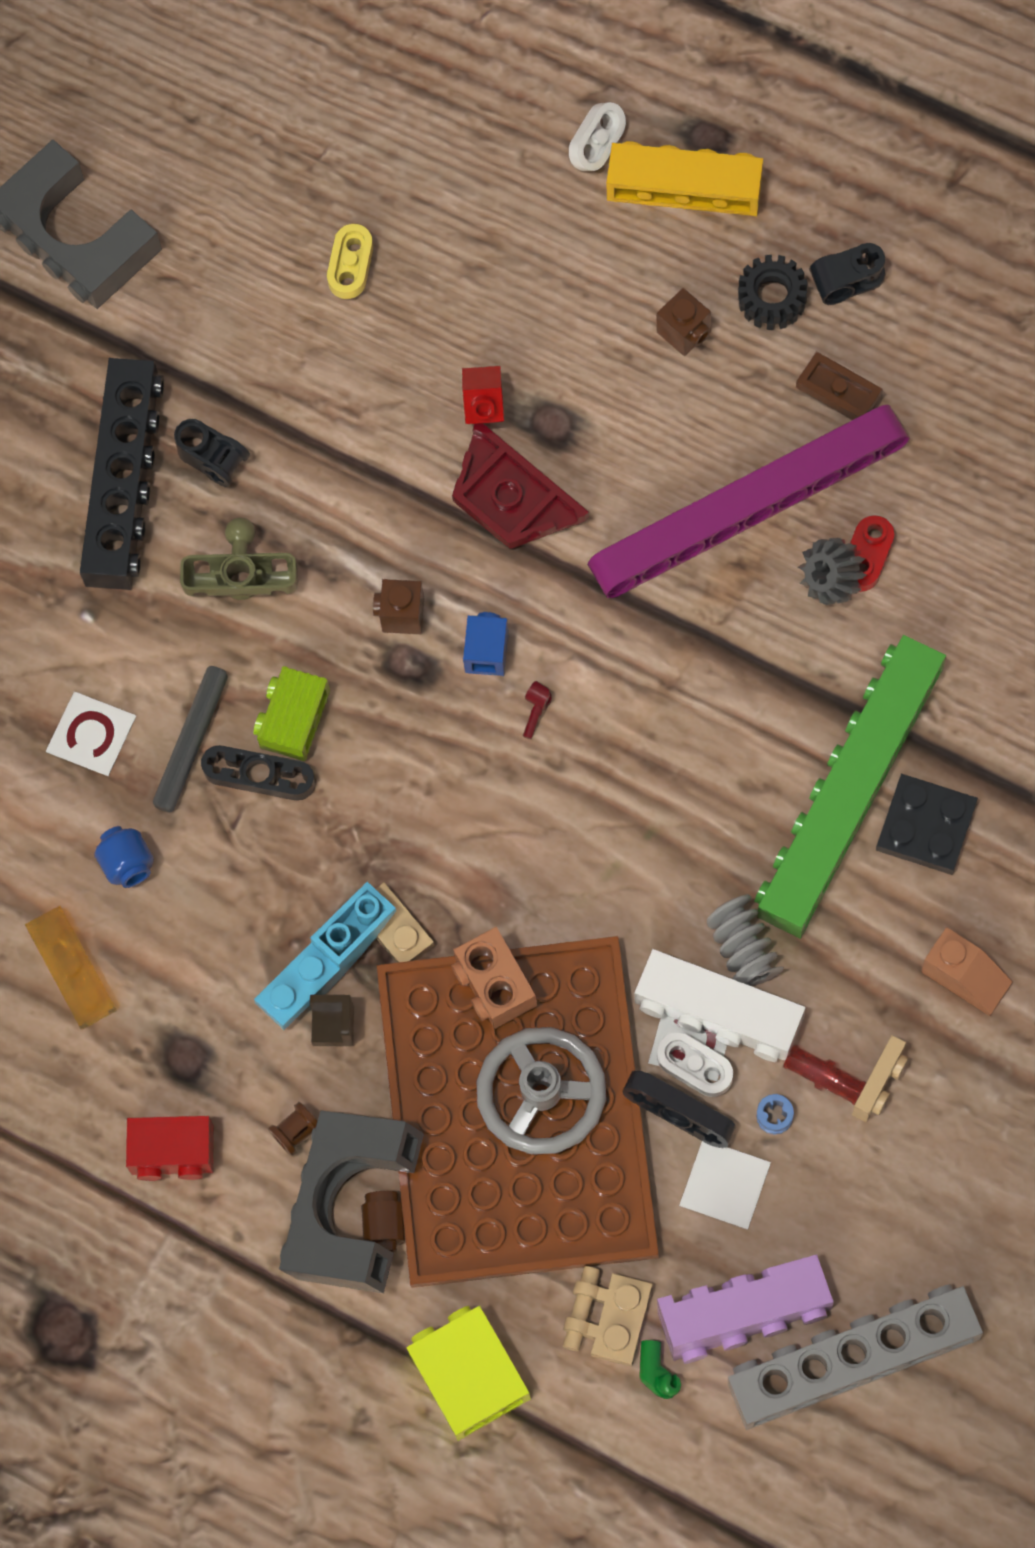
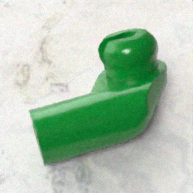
(653, 1374)

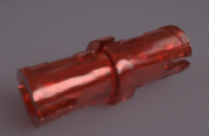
(824, 1074)

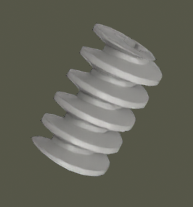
(741, 942)

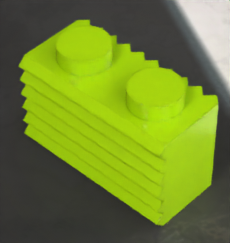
(292, 714)

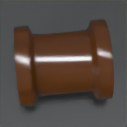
(294, 1128)

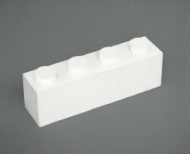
(719, 1005)

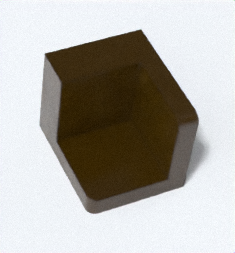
(332, 1020)

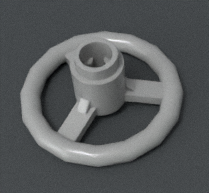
(540, 1073)

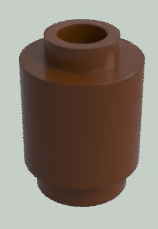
(383, 1219)

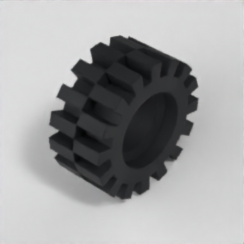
(778, 272)

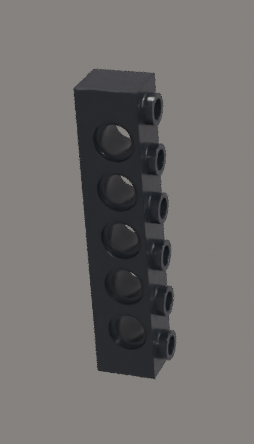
(124, 381)

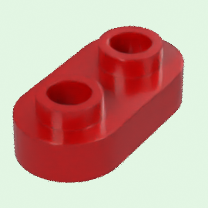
(873, 549)

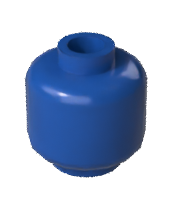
(124, 856)

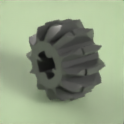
(832, 571)

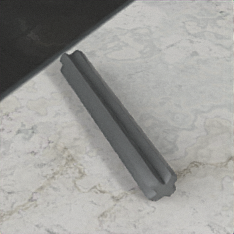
(190, 739)

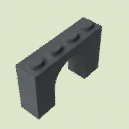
(91, 268)
(338, 1150)

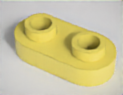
(349, 263)

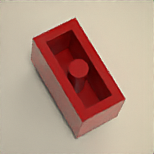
(169, 1147)

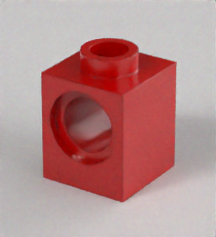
(482, 395)

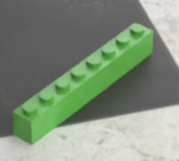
(850, 787)

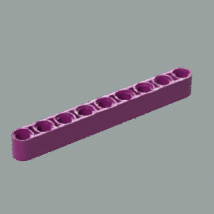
(748, 501)

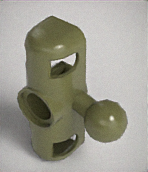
(261, 578)

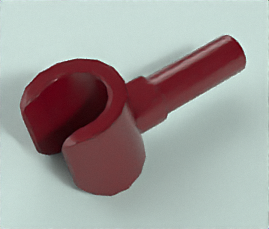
(541, 698)

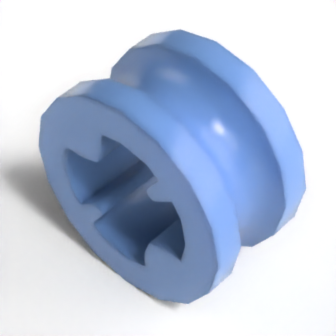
(787, 1111)

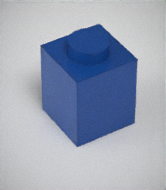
(486, 644)

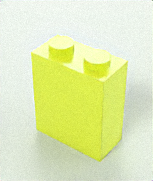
(468, 1371)

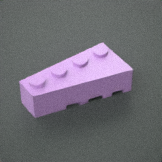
(744, 1309)

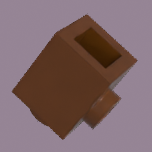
(684, 322)
(400, 606)

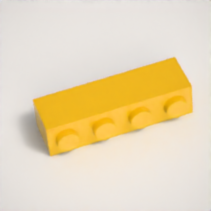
(684, 178)

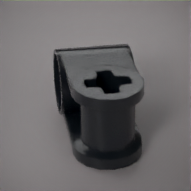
(846, 273)
(216, 454)

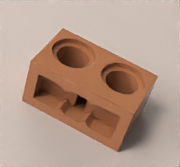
(502, 974)

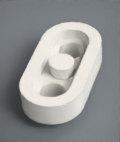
(597, 138)
(697, 1062)

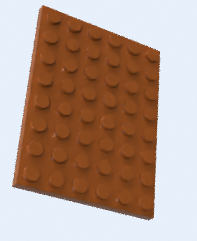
(472, 1199)

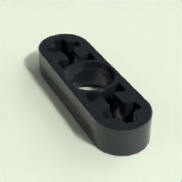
(228, 778)
(679, 1109)

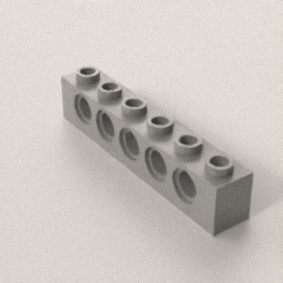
(759, 1406)

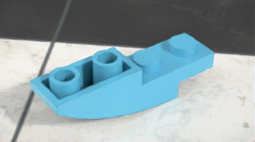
(327, 957)

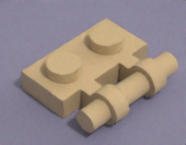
(620, 1319)

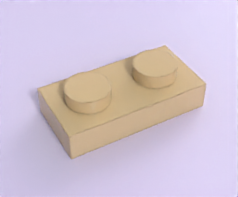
(402, 934)
(873, 1094)

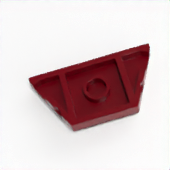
(510, 493)

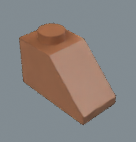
(966, 971)

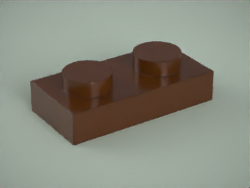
(838, 387)

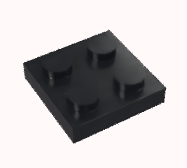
(926, 824)

